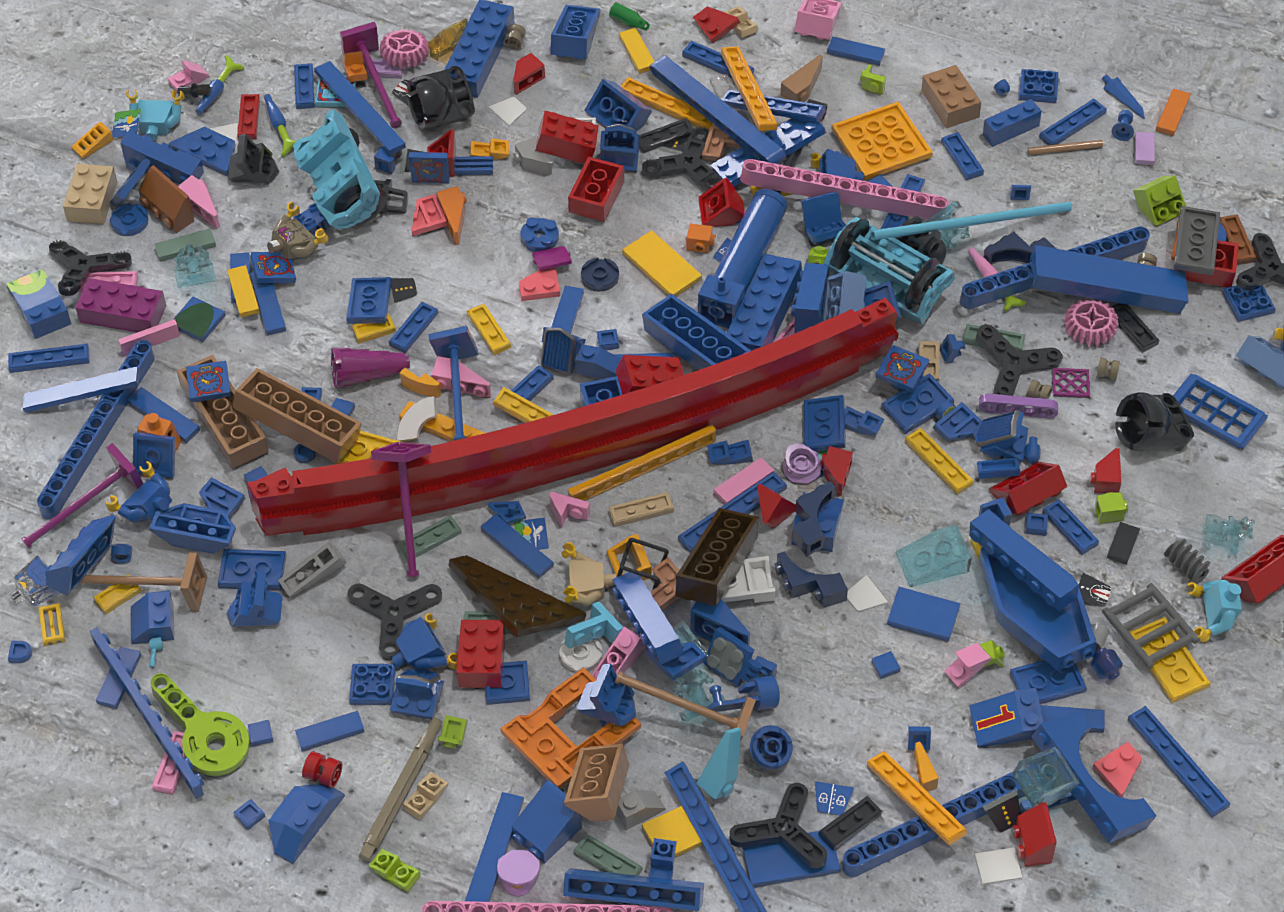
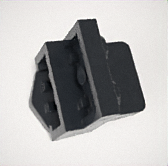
(252, 162)

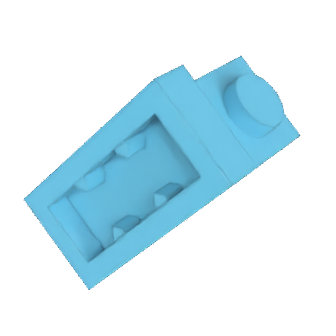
(599, 624)

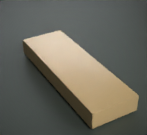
(641, 509)

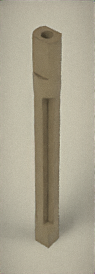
(400, 790)

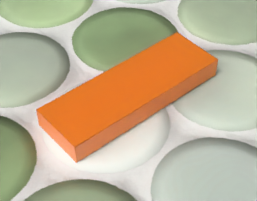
(1173, 112)

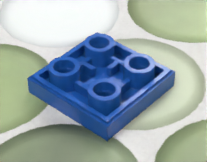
(1038, 85)
(1248, 303)
(372, 684)

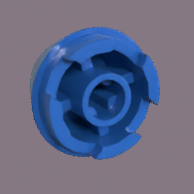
(771, 747)

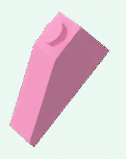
(200, 200)

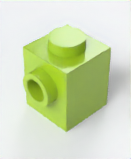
(1110, 507)

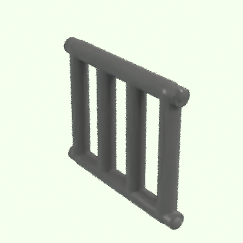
(1136, 645)

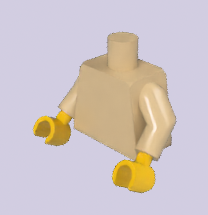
(586, 578)

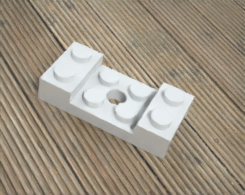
(752, 582)

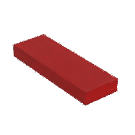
(249, 115)

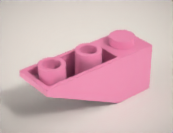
(469, 380)
(622, 652)

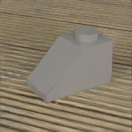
(531, 159)
(638, 807)

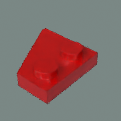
(715, 22)

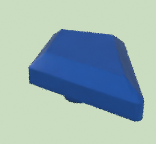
(508, 511)

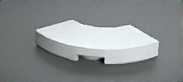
(415, 419)

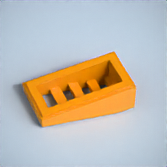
(103, 137)
(926, 773)

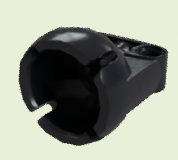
(439, 98)
(1152, 422)

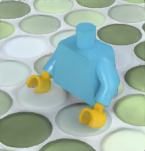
(157, 116)
(1221, 606)

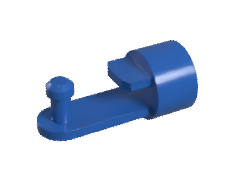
(762, 689)

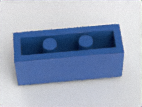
(1012, 122)

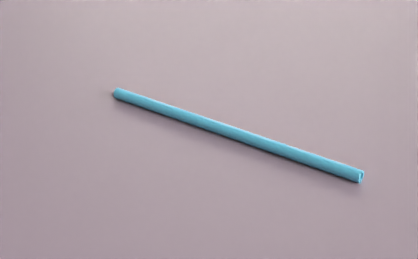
(970, 220)

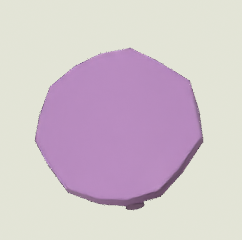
(801, 464)
(518, 871)

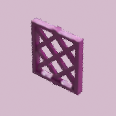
(1068, 371)

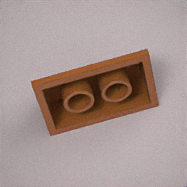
(166, 200)

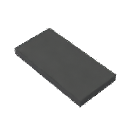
(1197, 240)

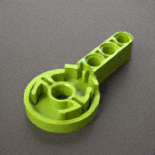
(204, 728)

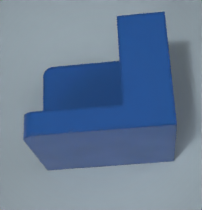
(999, 508)

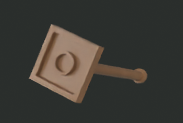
(191, 585)
(740, 721)

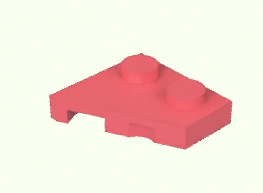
(428, 215)
(540, 285)
(1118, 767)

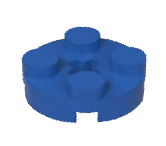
(539, 225)

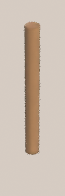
(1065, 147)

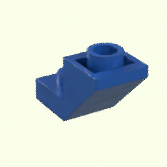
(662, 858)

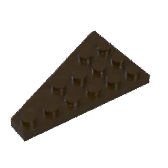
(515, 603)

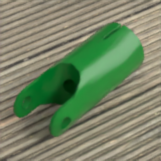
(627, 16)

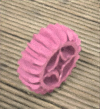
(404, 48)
(1083, 314)

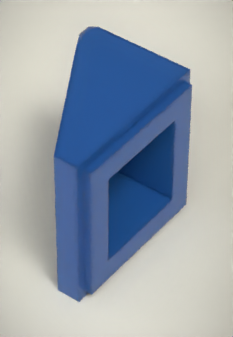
(1020, 192)

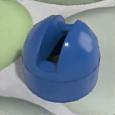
(1002, 86)

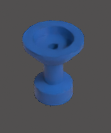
(1123, 130)

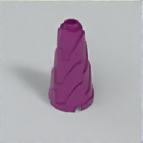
(362, 365)

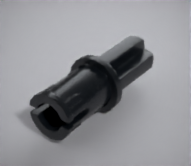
(195, 90)

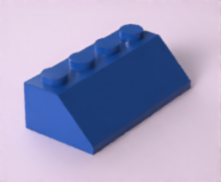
(81, 555)

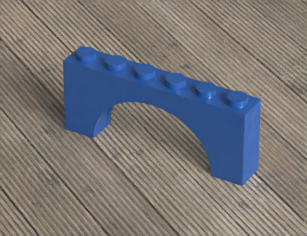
(1110, 813)

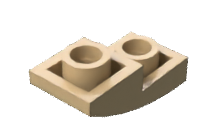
(425, 796)

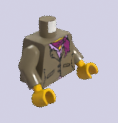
(293, 238)

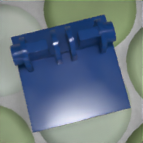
(312, 219)

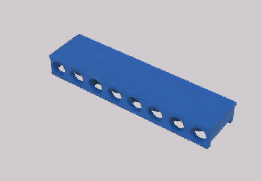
(1109, 279)

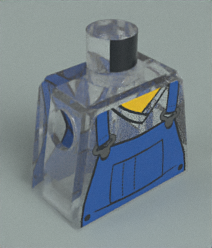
(32, 583)

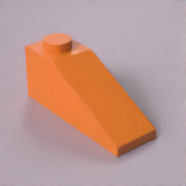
(453, 207)

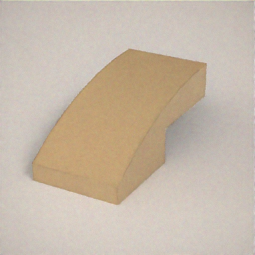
(746, 26)
(930, 350)

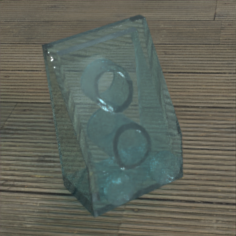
(935, 557)

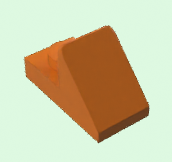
(354, 66)

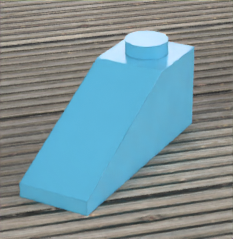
(722, 767)

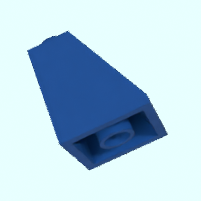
(546, 823)

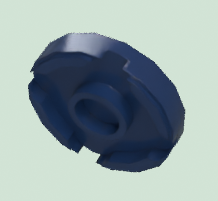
(599, 274)

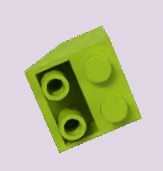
(1160, 199)

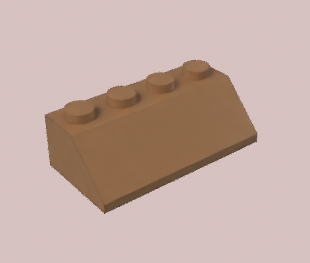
(598, 782)

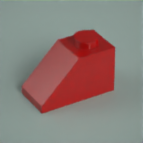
(528, 72)
(837, 467)
(1107, 473)

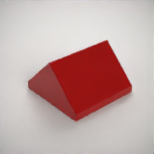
(447, 145)

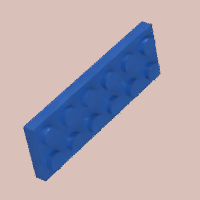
(789, 136)

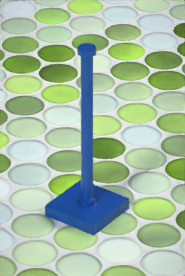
(456, 345)

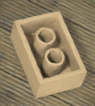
(90, 193)

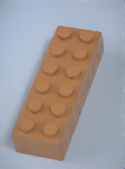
(297, 415)
(232, 430)

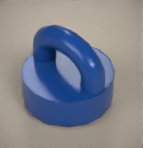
(121, 549)

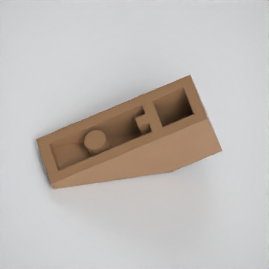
(801, 83)

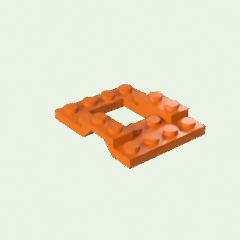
(547, 745)

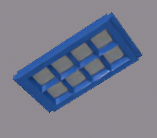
(1219, 411)

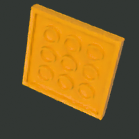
(882, 140)

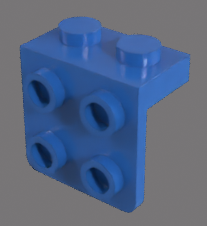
(822, 217)

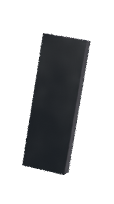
(665, 135)
(1135, 327)
(850, 823)

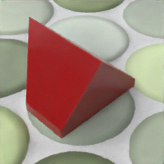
(773, 506)

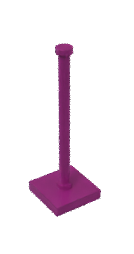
(365, 39)
(402, 453)
(123, 469)

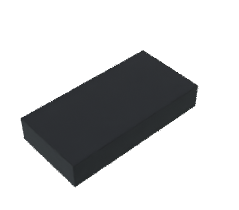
(1123, 543)

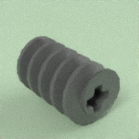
(1187, 560)

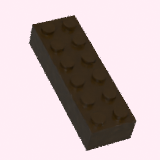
(717, 557)

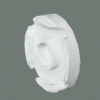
(585, 655)

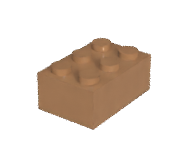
(951, 96)

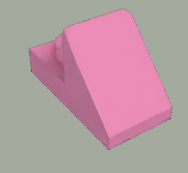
(190, 74)
(565, 505)
(968, 664)

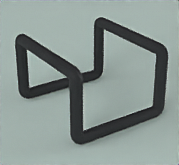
(622, 567)

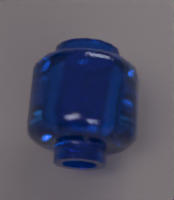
(1106, 664)

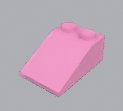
(817, 18)

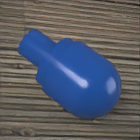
(1032, 451)

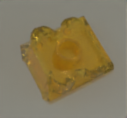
(446, 39)

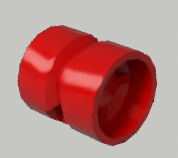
(322, 769)

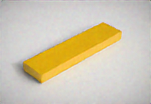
(939, 461)

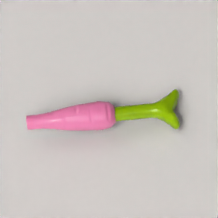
(987, 269)

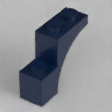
(1012, 248)
(807, 532)
(827, 589)

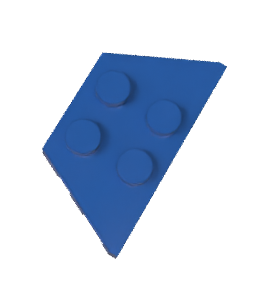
(208, 146)

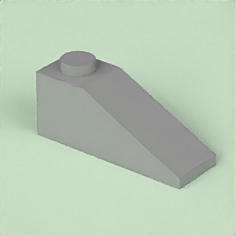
(312, 569)

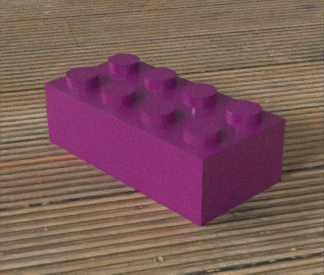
(120, 306)

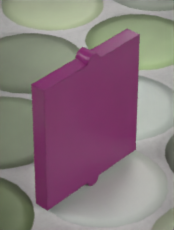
(552, 258)

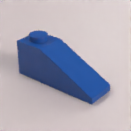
(596, 362)

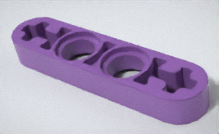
(1039, 407)

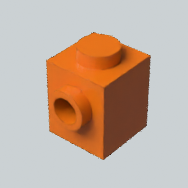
(700, 238)

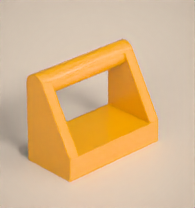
(637, 551)

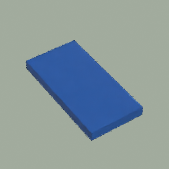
(778, 864)

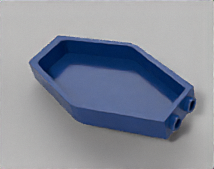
(1052, 634)

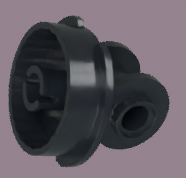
(925, 243)

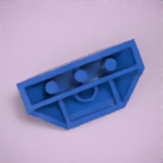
(194, 527)
(301, 818)

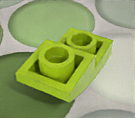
(393, 870)

